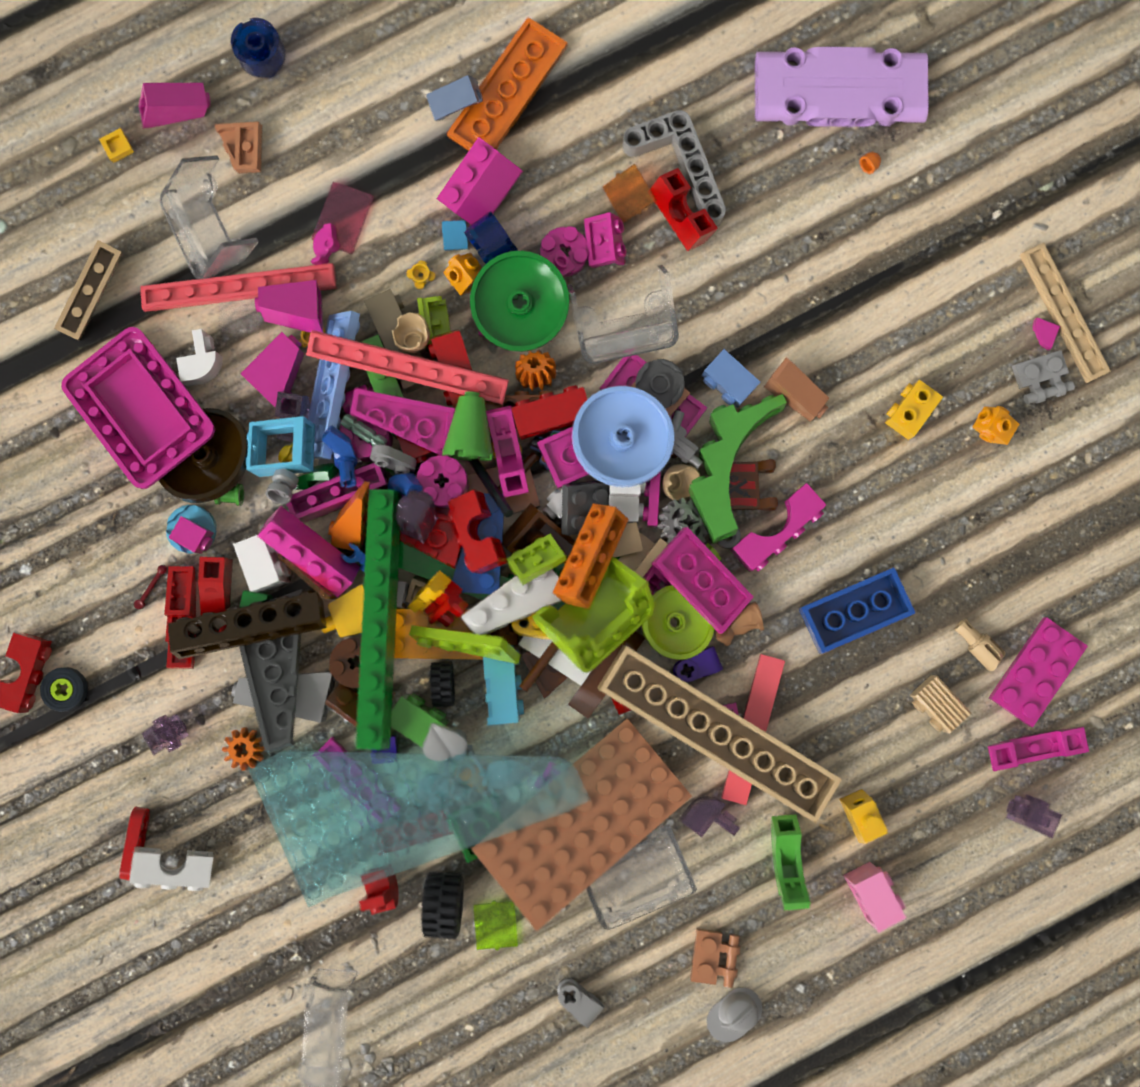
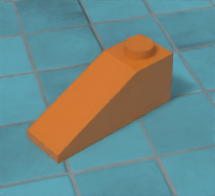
(350, 522)

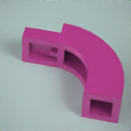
(507, 451)

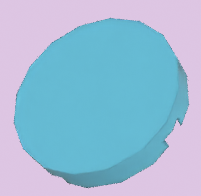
(196, 514)

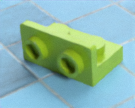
(536, 559)

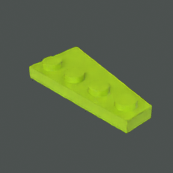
(468, 643)

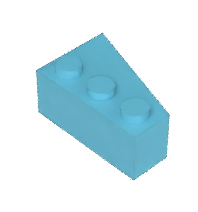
(502, 691)

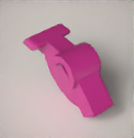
(325, 244)

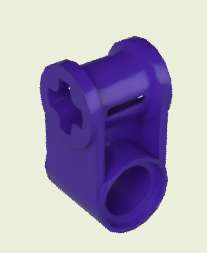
(701, 665)

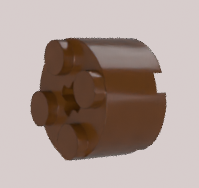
(341, 662)

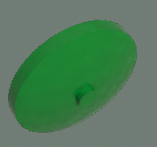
(519, 301)

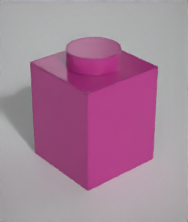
(191, 535)

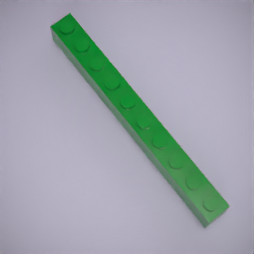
(378, 621)

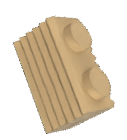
(939, 704)

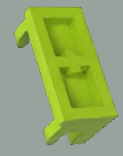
(436, 315)

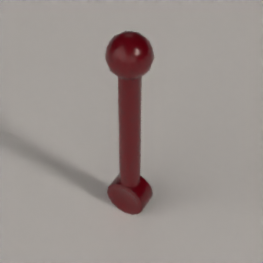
(140, 604)

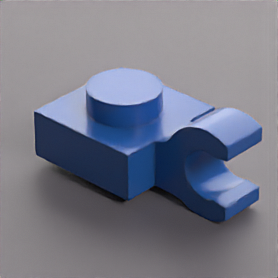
(358, 556)

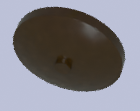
(214, 466)

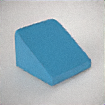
(454, 235)

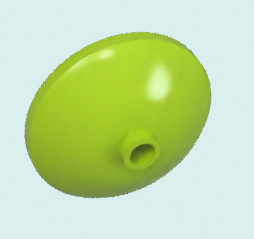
(690, 634)

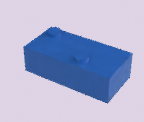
(856, 611)

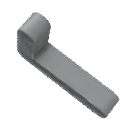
(686, 159)

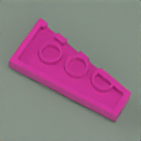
(407, 418)

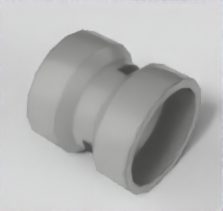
(282, 486)

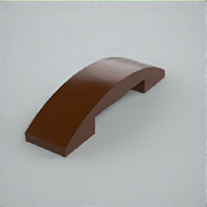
(588, 695)

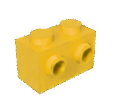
(913, 409)

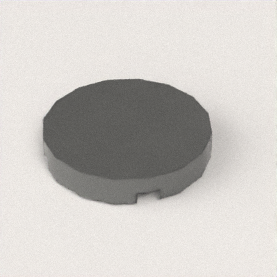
(666, 389)

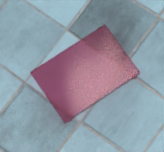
(347, 211)

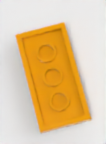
(407, 646)

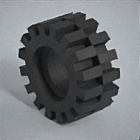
(442, 684)

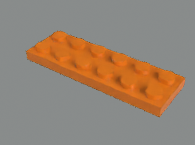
(509, 86)

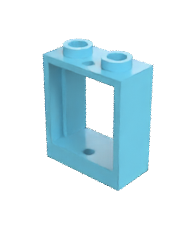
(302, 445)

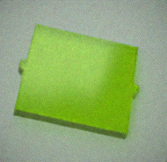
(495, 925)

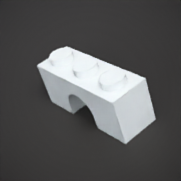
(148, 870)

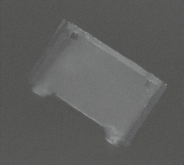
(642, 881)

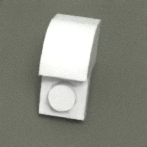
(203, 365)

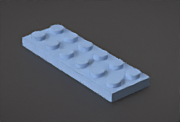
(330, 383)

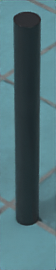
(491, 487)

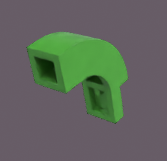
(788, 863)

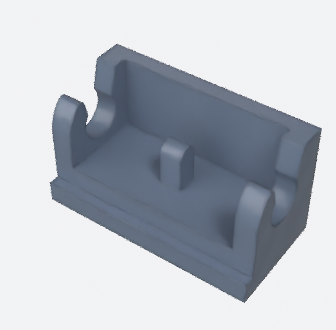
(454, 97)

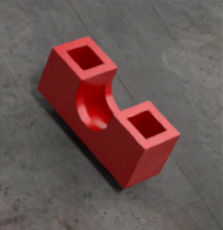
(670, 196)
(467, 513)
(31, 654)

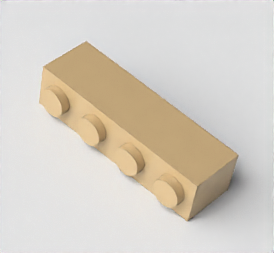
(88, 290)

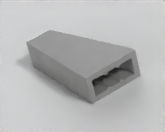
(311, 695)

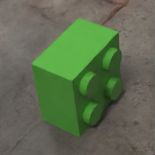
(414, 718)

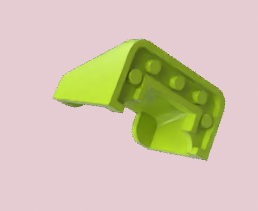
(594, 633)

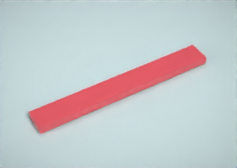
(230, 287)
(406, 366)

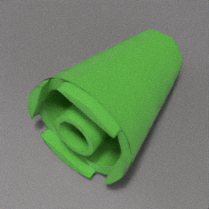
(469, 430)

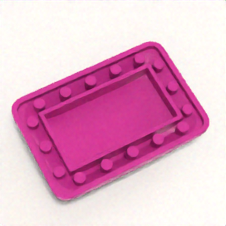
(138, 407)

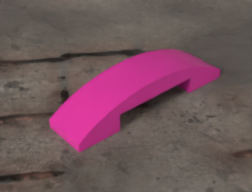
(1037, 747)

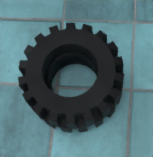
(442, 905)

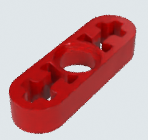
(134, 838)

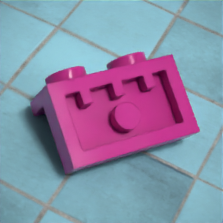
(604, 240)

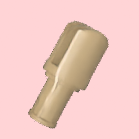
(981, 645)

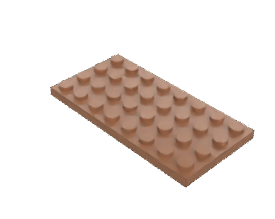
(563, 855)

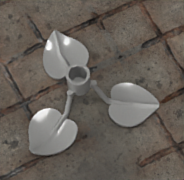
(445, 742)

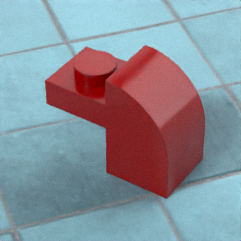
(381, 895)

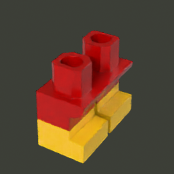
(439, 600)

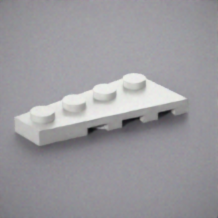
(512, 603)

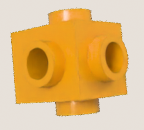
(462, 272)
(995, 425)

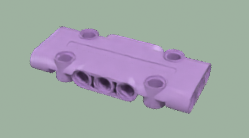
(841, 86)

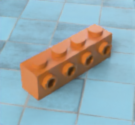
(590, 556)

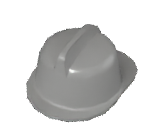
(734, 1015)

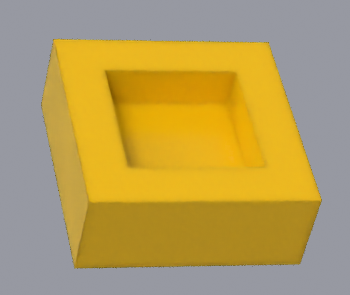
(116, 145)

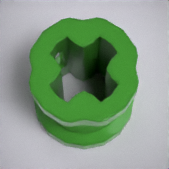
(235, 495)

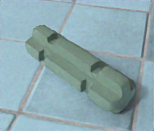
(362, 431)

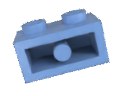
(730, 379)

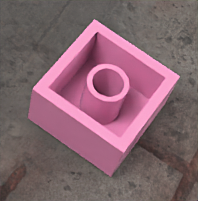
(875, 896)

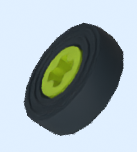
(76, 690)

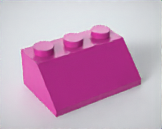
(479, 182)

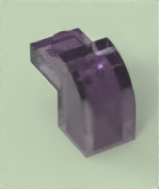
(289, 406)
(704, 812)

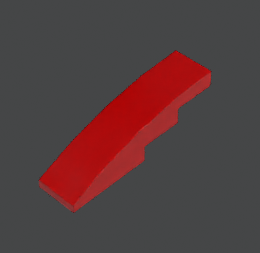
(180, 603)

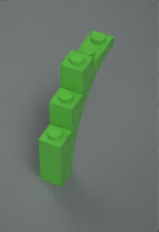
(731, 430)

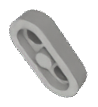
(393, 459)

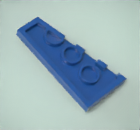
(489, 581)

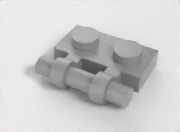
(1039, 370)

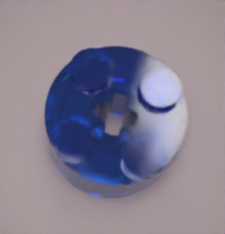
(258, 48)
(489, 237)

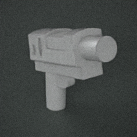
(682, 446)

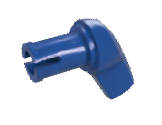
(344, 455)
(404, 483)

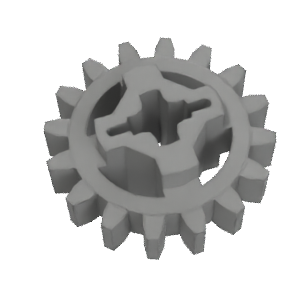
(685, 516)

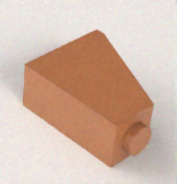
(798, 390)

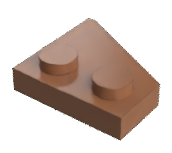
(243, 145)

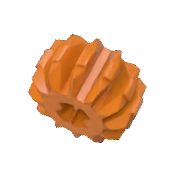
(535, 370)
(235, 751)

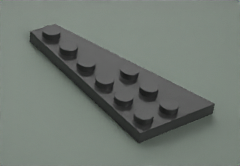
(273, 683)

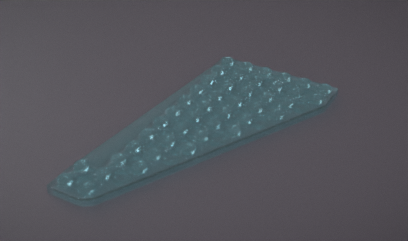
(381, 813)

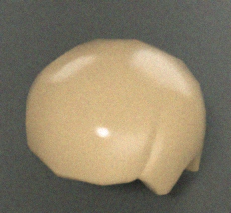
(411, 333)
(677, 481)

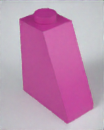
(172, 103)
(292, 305)
(275, 367)

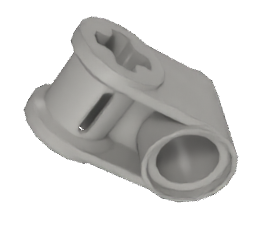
(582, 1004)

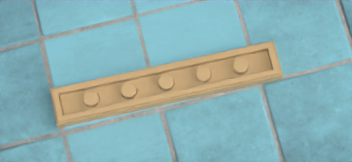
(1064, 312)

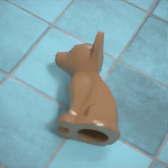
(747, 620)

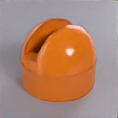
(870, 162)

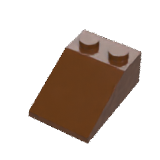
(531, 526)

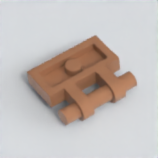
(707, 954)

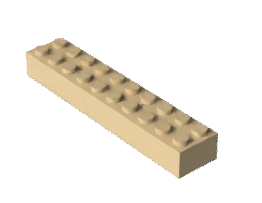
(719, 733)

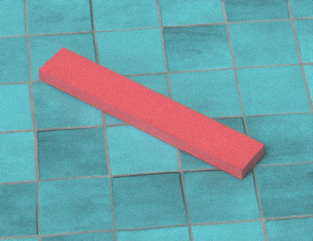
(757, 713)

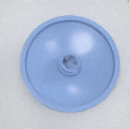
(622, 436)

